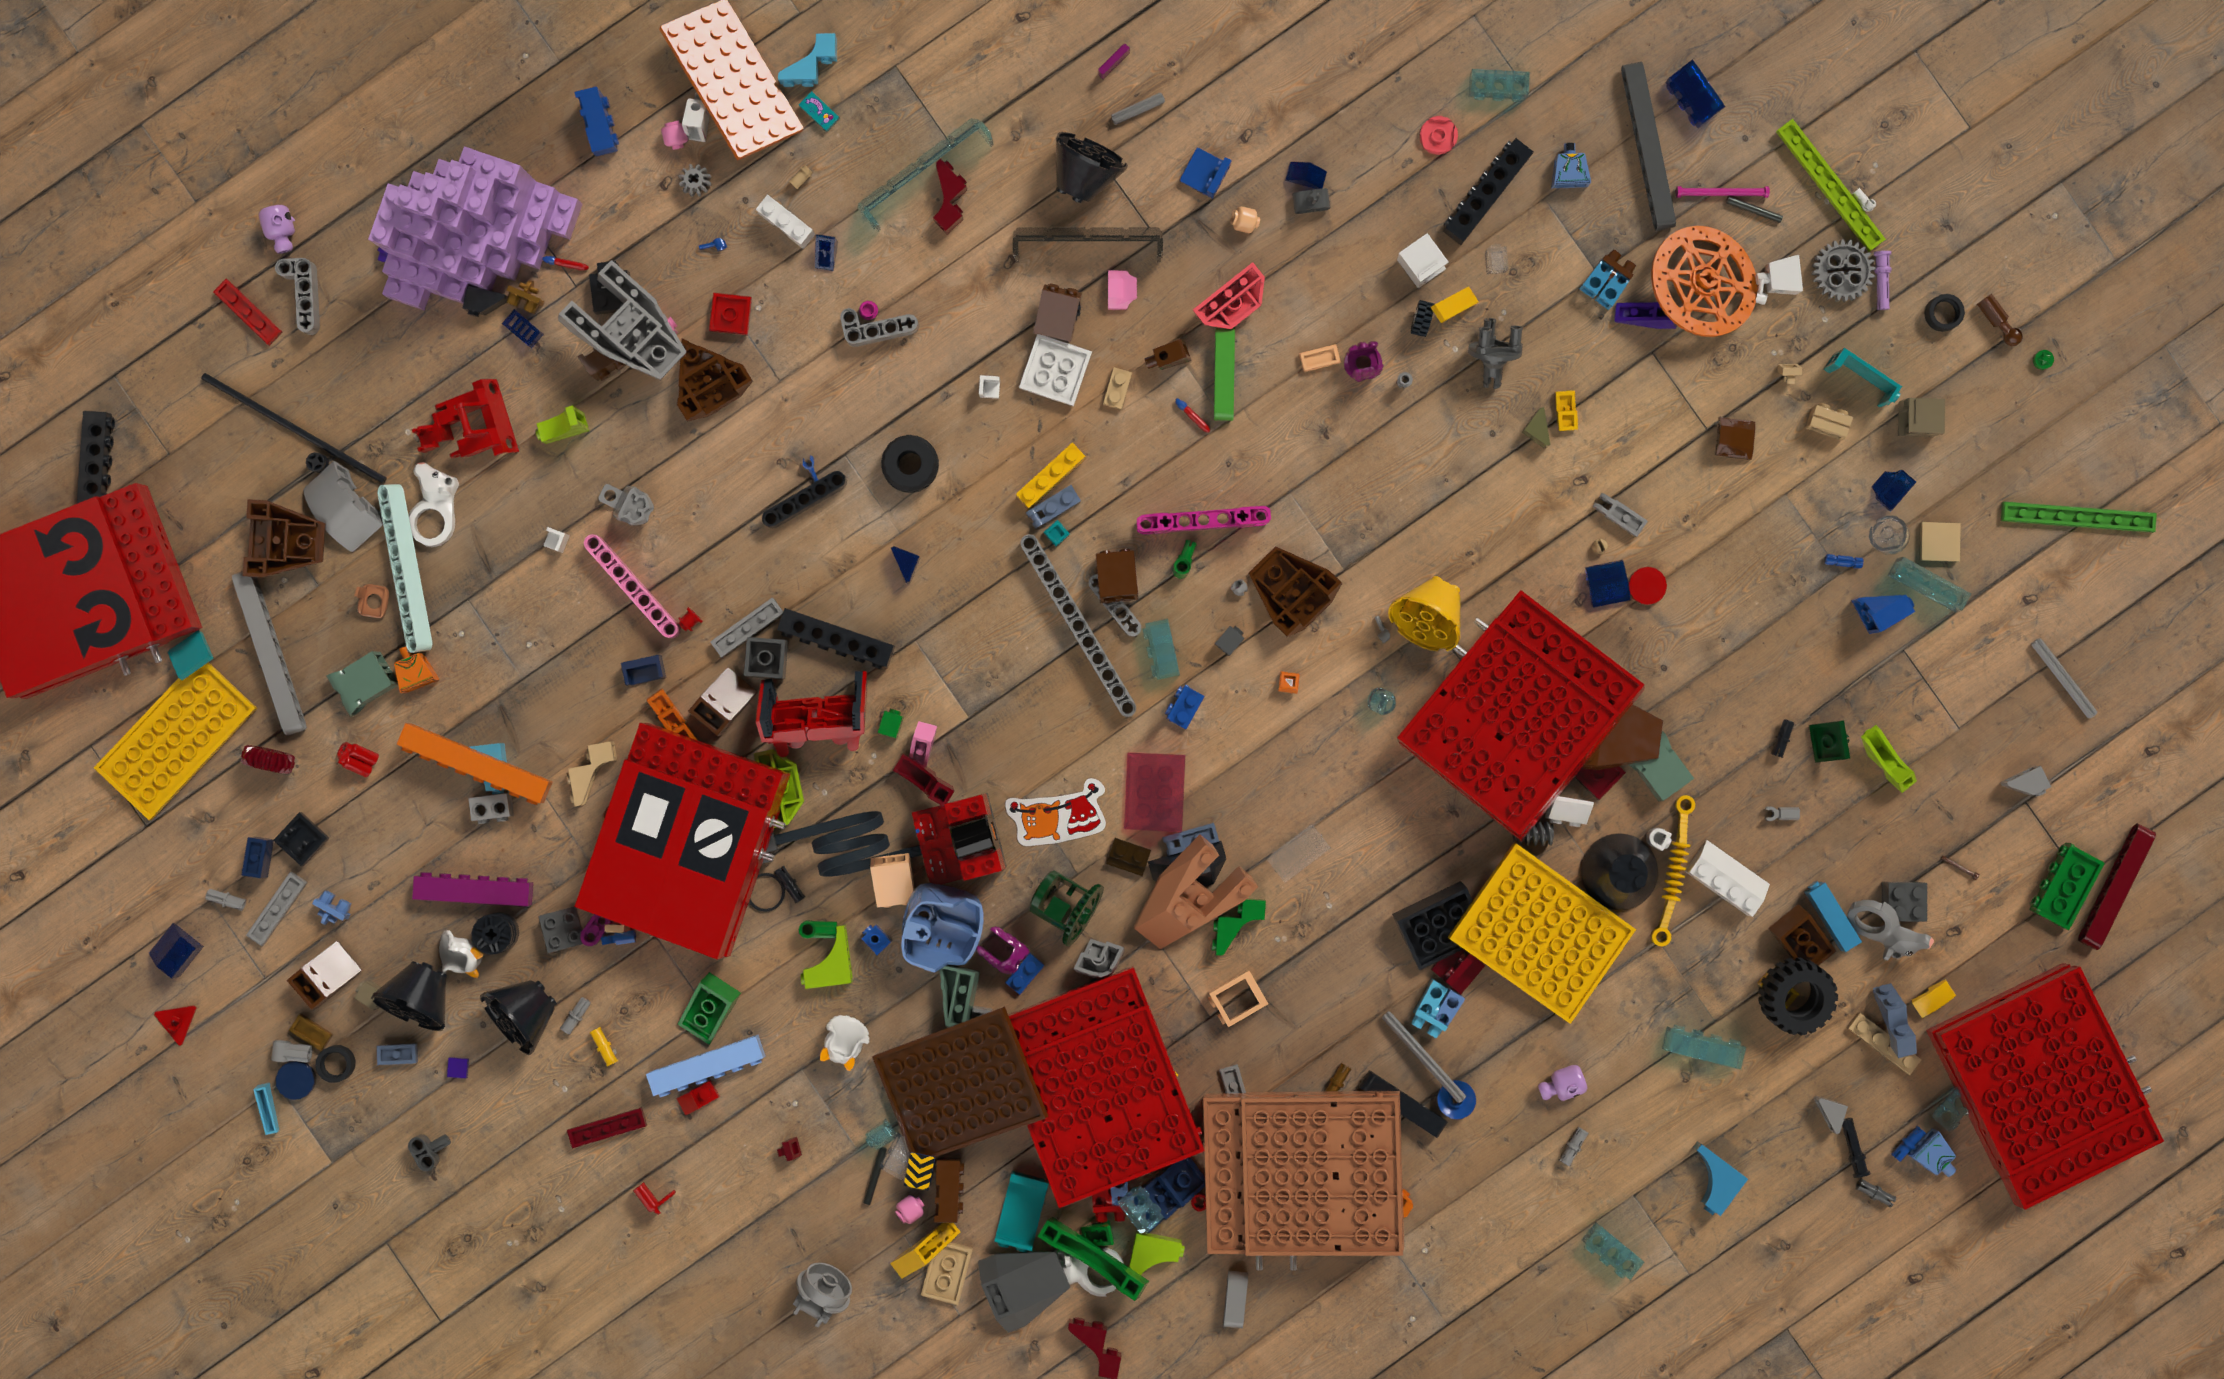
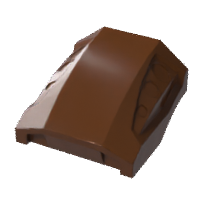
(1735, 438)

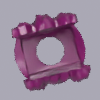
(1372, 353)
(1011, 964)

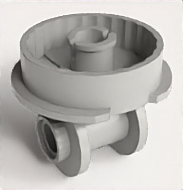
(822, 1292)

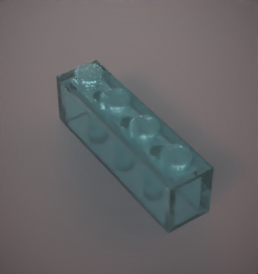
(1929, 584)
(1702, 1047)

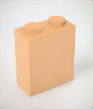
(892, 879)

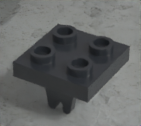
(301, 839)

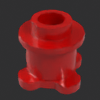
(689, 620)

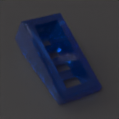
(533, 339)

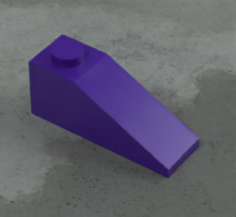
(1643, 315)

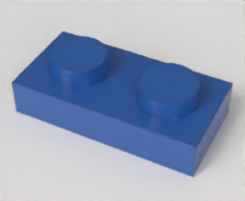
(1025, 974)

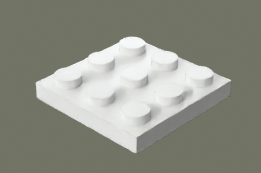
(1055, 370)

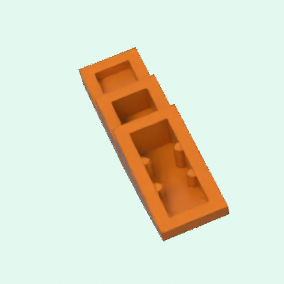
(669, 714)

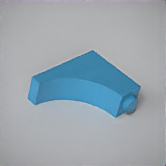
(1723, 1181)

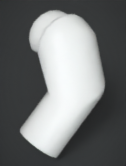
(1866, 203)

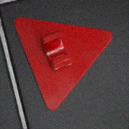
(176, 1021)

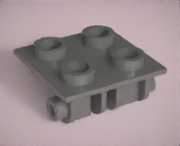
(561, 929)

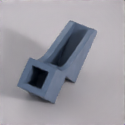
(1895, 1016)

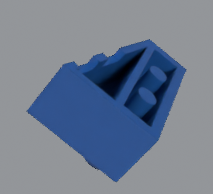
(597, 121)

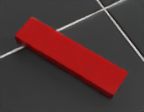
(247, 312)

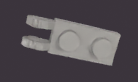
(1621, 515)

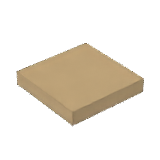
(1940, 541)

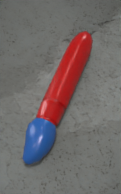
(565, 263)
(1192, 415)

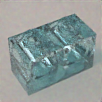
(1137, 1213)

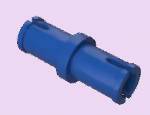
(1908, 1143)

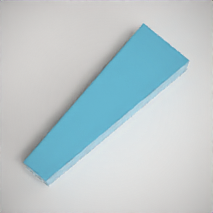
(266, 1108)

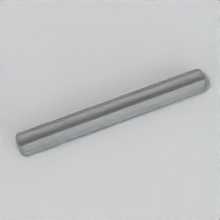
(2064, 678)

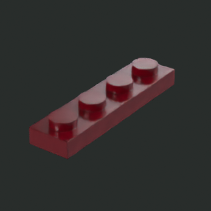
(607, 1127)

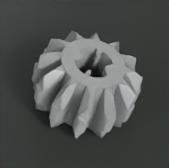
(697, 173)

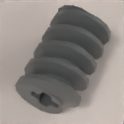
(1538, 833)

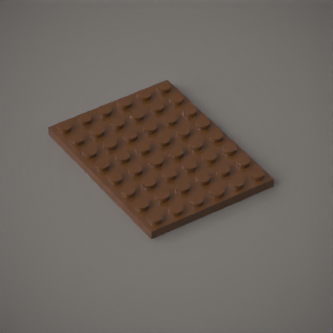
(960, 1085)

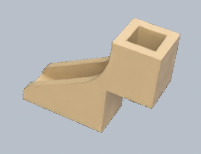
(582, 777)

